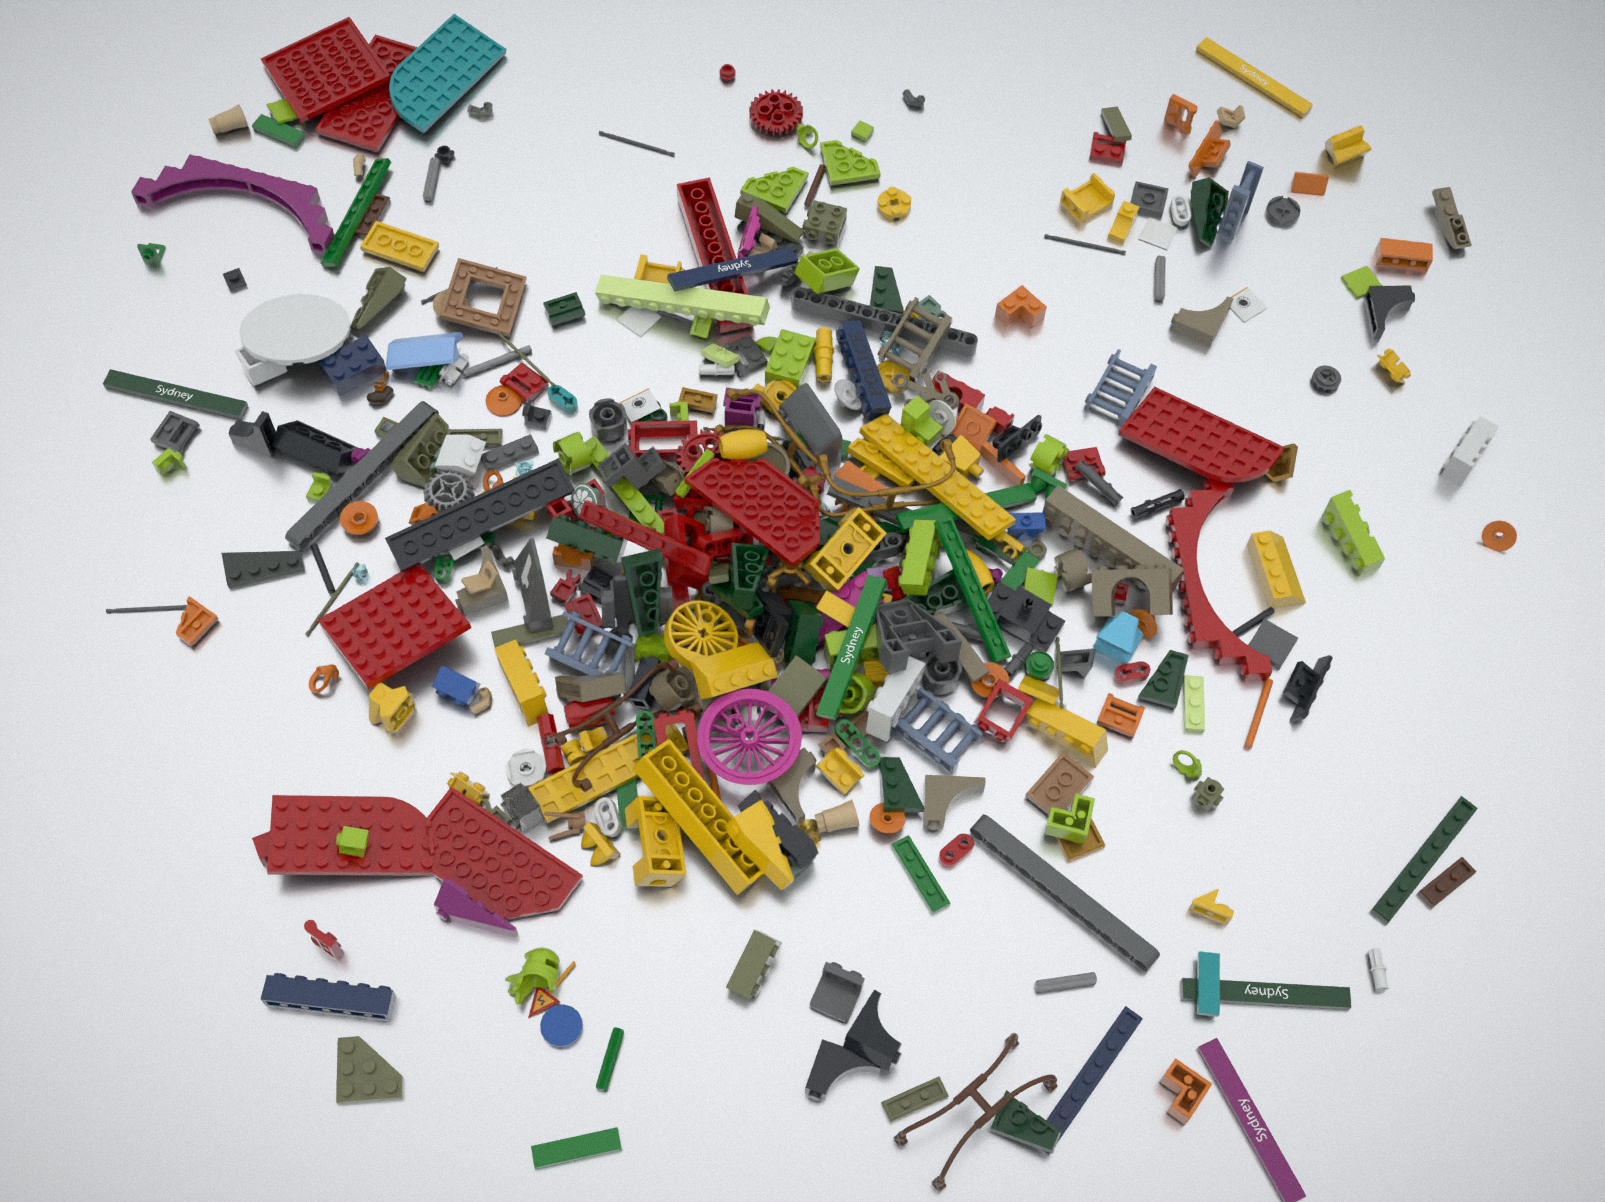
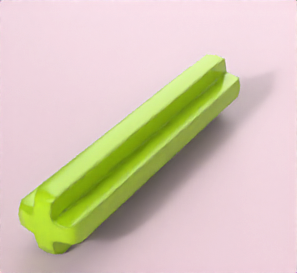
(683, 489)

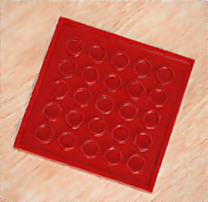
(325, 69)
(393, 625)

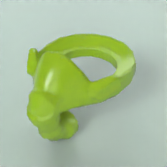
(802, 132)
(1193, 770)

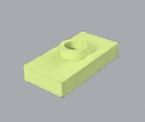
(720, 355)

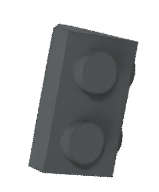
(837, 991)

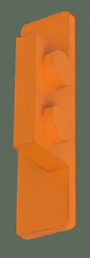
(1210, 151)

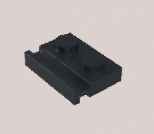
(595, 582)

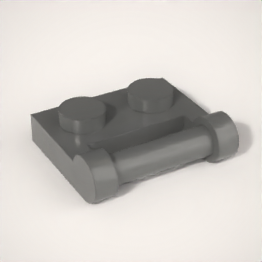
(750, 353)
(170, 428)

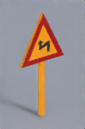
(544, 1000)

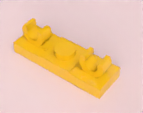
(1013, 543)

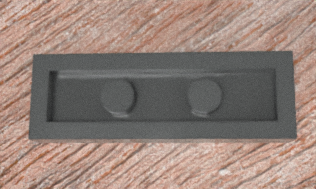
(509, 453)

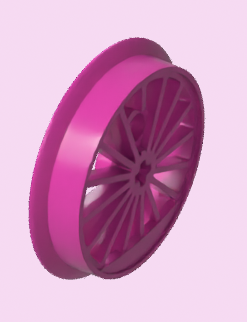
(749, 698)

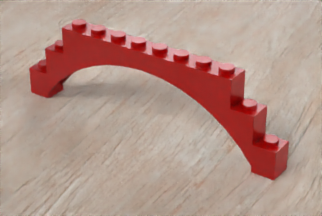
(1204, 625)

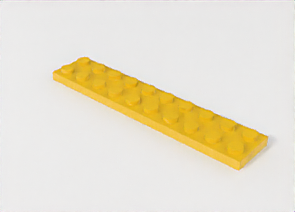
(927, 467)

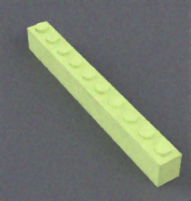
(688, 302)

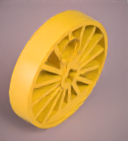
(691, 627)

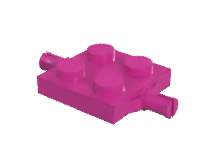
(752, 226)

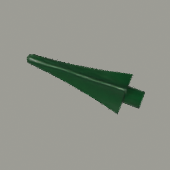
(889, 528)
(988, 547)

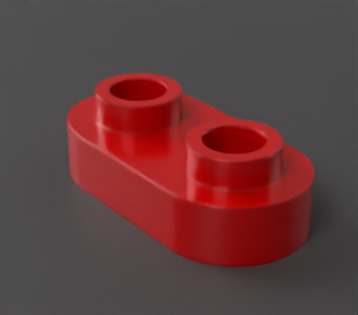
(957, 850)

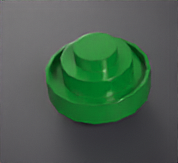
(1039, 665)

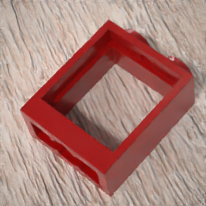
(1013, 695)

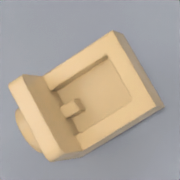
(1230, 117)

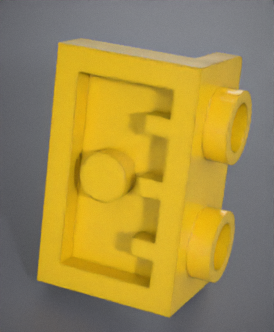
(840, 770)

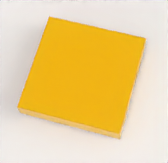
(1039, 689)

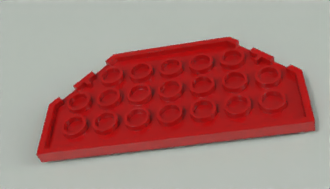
(762, 504)
(495, 860)

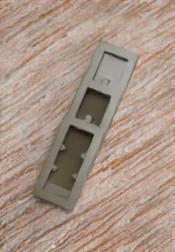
(971, 662)

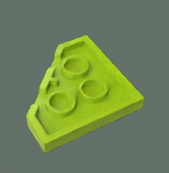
(847, 164)
(777, 188)

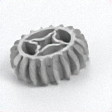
(451, 488)

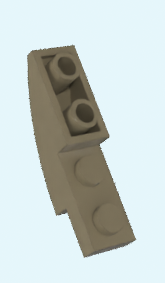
(1449, 220)

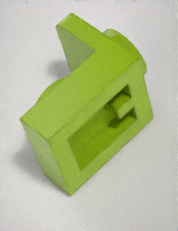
(701, 327)
(680, 410)
(167, 460)
(320, 486)

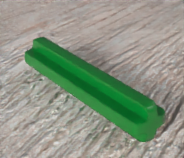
(609, 1059)

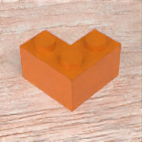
(1021, 305)
(1189, 1087)

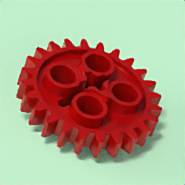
(776, 112)
(686, 460)

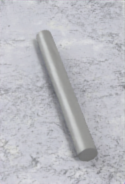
(495, 361)

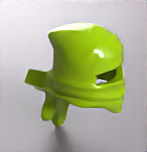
(538, 971)

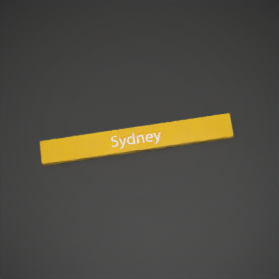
(1254, 77)

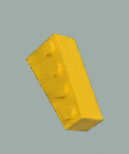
(522, 680)

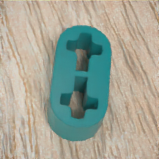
(560, 401)

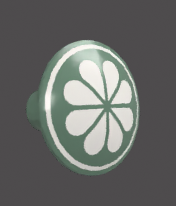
(581, 493)

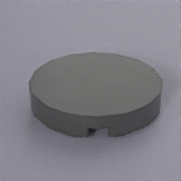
(1283, 211)

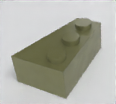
(753, 964)

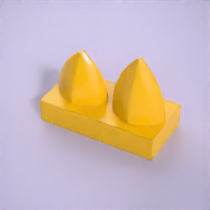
(605, 848)

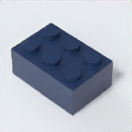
(352, 365)

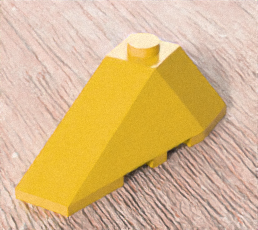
(756, 839)

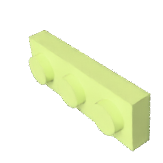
(1194, 703)

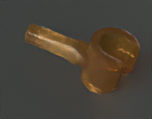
(380, 386)

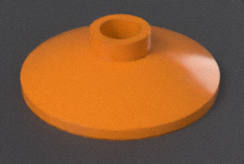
(503, 406)
(358, 511)
(996, 672)

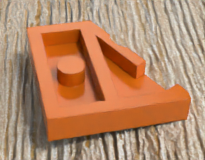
(194, 622)

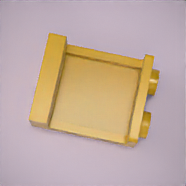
(1088, 199)
(653, 271)

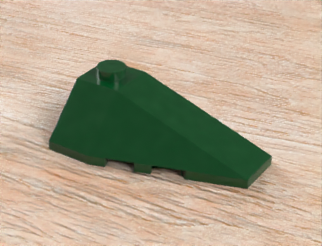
(1208, 203)

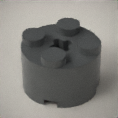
(608, 420)
(941, 677)

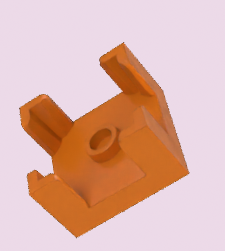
(572, 557)

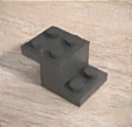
(636, 469)

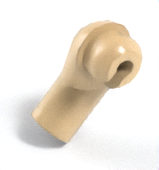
(358, 162)
(484, 701)

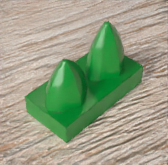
(1041, 479)

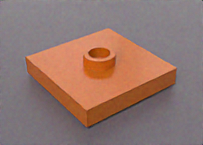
(974, 426)

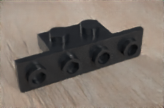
(1015, 437)
(1305, 684)

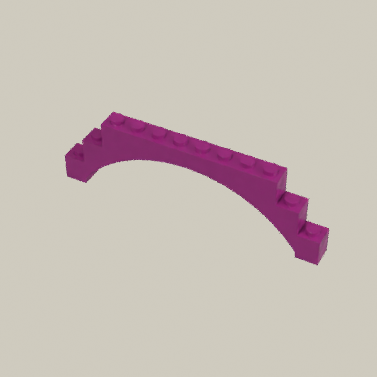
(206, 173)

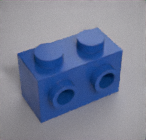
(456, 685)

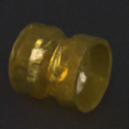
(809, 828)

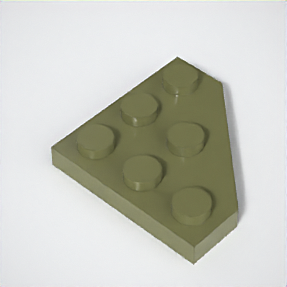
(364, 1074)

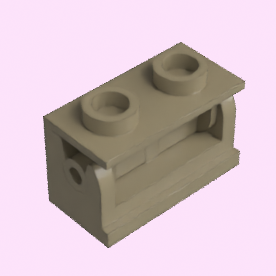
(669, 478)

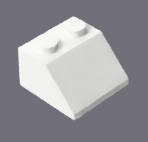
(257, 370)
(460, 454)

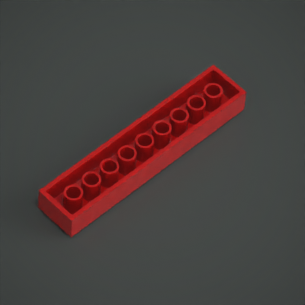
(709, 236)

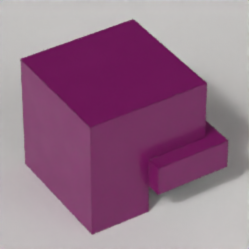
(741, 411)

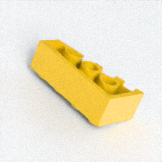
(1069, 730)

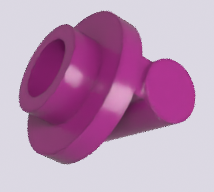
(358, 453)
(996, 574)

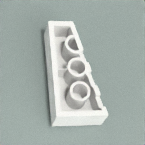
(893, 698)

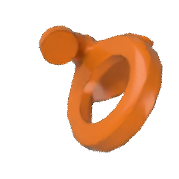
(488, 474)
(328, 672)

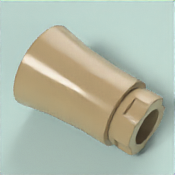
(228, 120)
(837, 817)

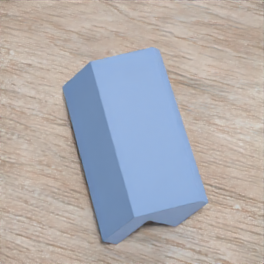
(423, 351)

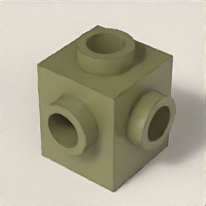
(1208, 793)

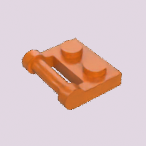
(1175, 113)
(1120, 720)

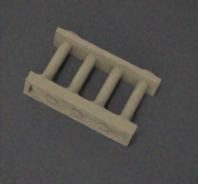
(932, 339)

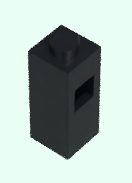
(641, 697)

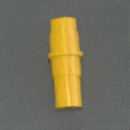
(824, 354)

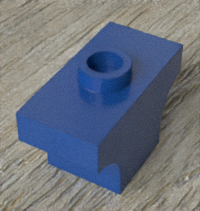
(1027, 525)

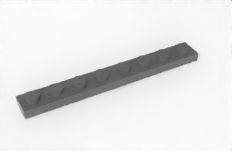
(864, 502)

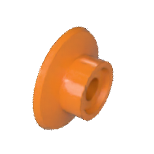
(1496, 542)
(1146, 622)
(878, 818)

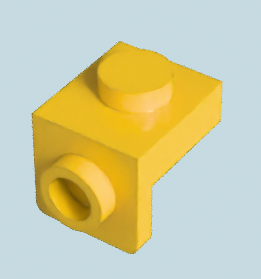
(592, 738)

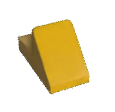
(1206, 906)

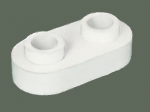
(1181, 214)
(608, 818)

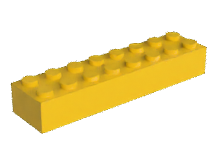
(696, 812)

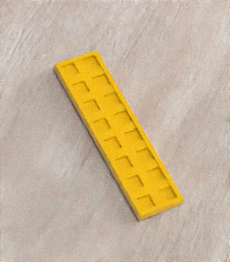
(605, 771)

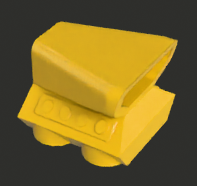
(1347, 146)
(390, 706)

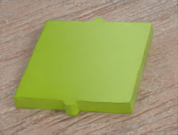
(281, 111)
(1360, 280)
(1041, 584)

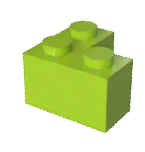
(918, 422)
(1071, 824)

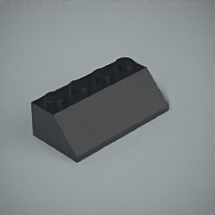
(314, 446)

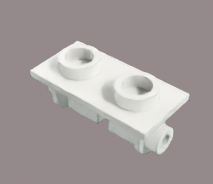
(449, 373)

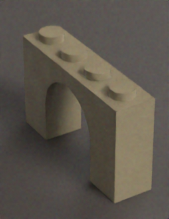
(1106, 581)

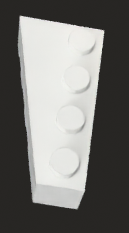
(1471, 448)

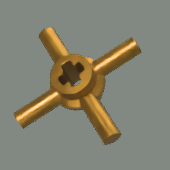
(791, 571)

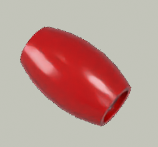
(579, 712)

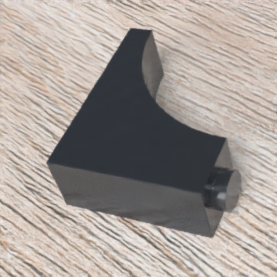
(1385, 301)
(255, 435)
(870, 1038)
(832, 1065)

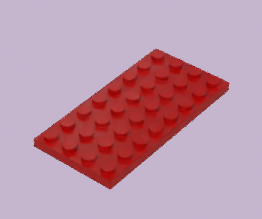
(370, 116)

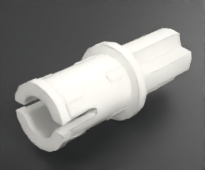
(715, 369)
(1378, 969)

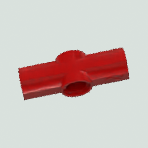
(552, 754)

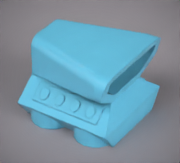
(1119, 638)

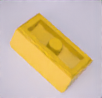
(836, 608)

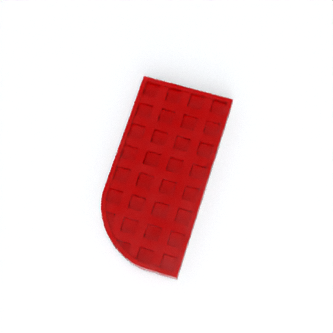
(1199, 439)
(307, 830)

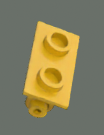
(1389, 361)
(474, 790)

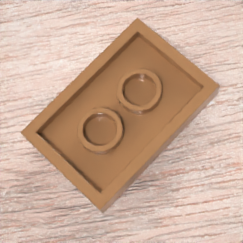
(1059, 784)

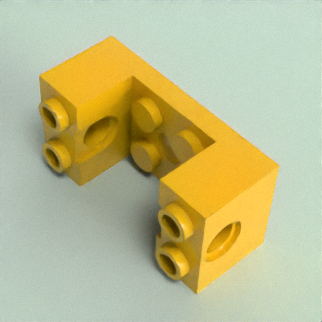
(831, 564)
(661, 860)

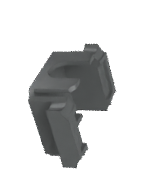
(617, 605)

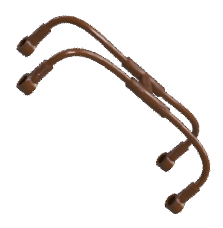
(560, 738)
(1049, 1082)

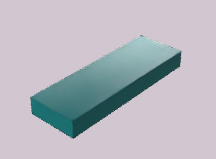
(1208, 984)

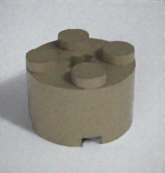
(715, 520)
(1073, 569)
(673, 688)

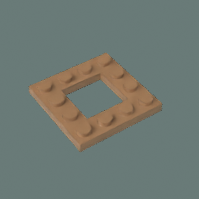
(467, 271)

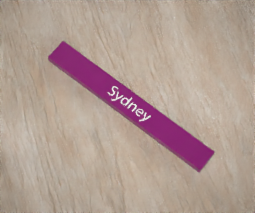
(1251, 1121)

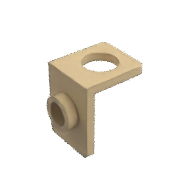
(480, 581)

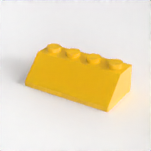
(1275, 570)
(732, 670)

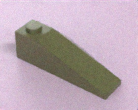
(769, 217)
(382, 288)
(417, 456)

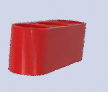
(716, 540)

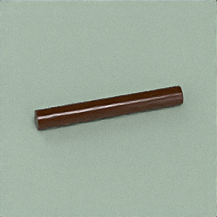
(815, 184)

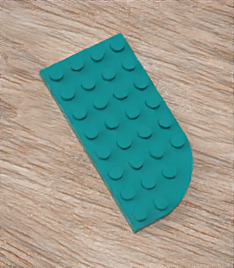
(441, 71)

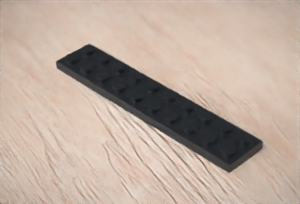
(479, 515)

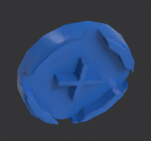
(561, 1026)

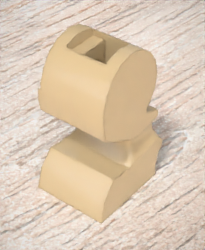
(767, 244)

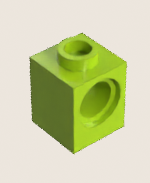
(353, 841)

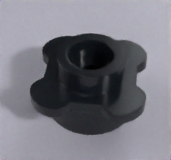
(444, 153)

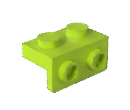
(653, 646)

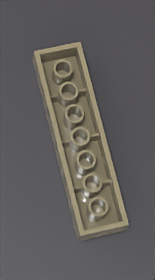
(1102, 536)

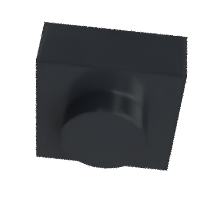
(234, 279)

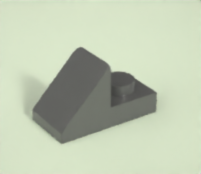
(1078, 660)

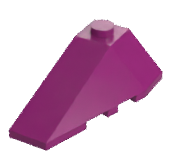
(458, 907)

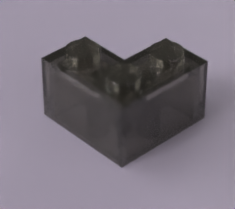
(522, 808)

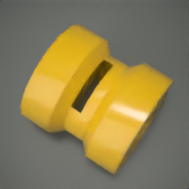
(573, 751)

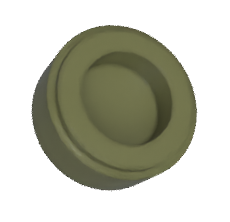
(1037, 549)

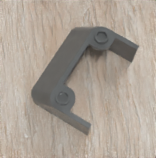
(813, 424)

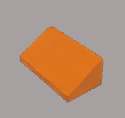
(1309, 183)

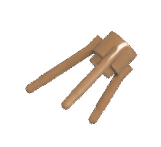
(575, 820)

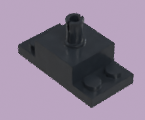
(1025, 615)
(773, 623)

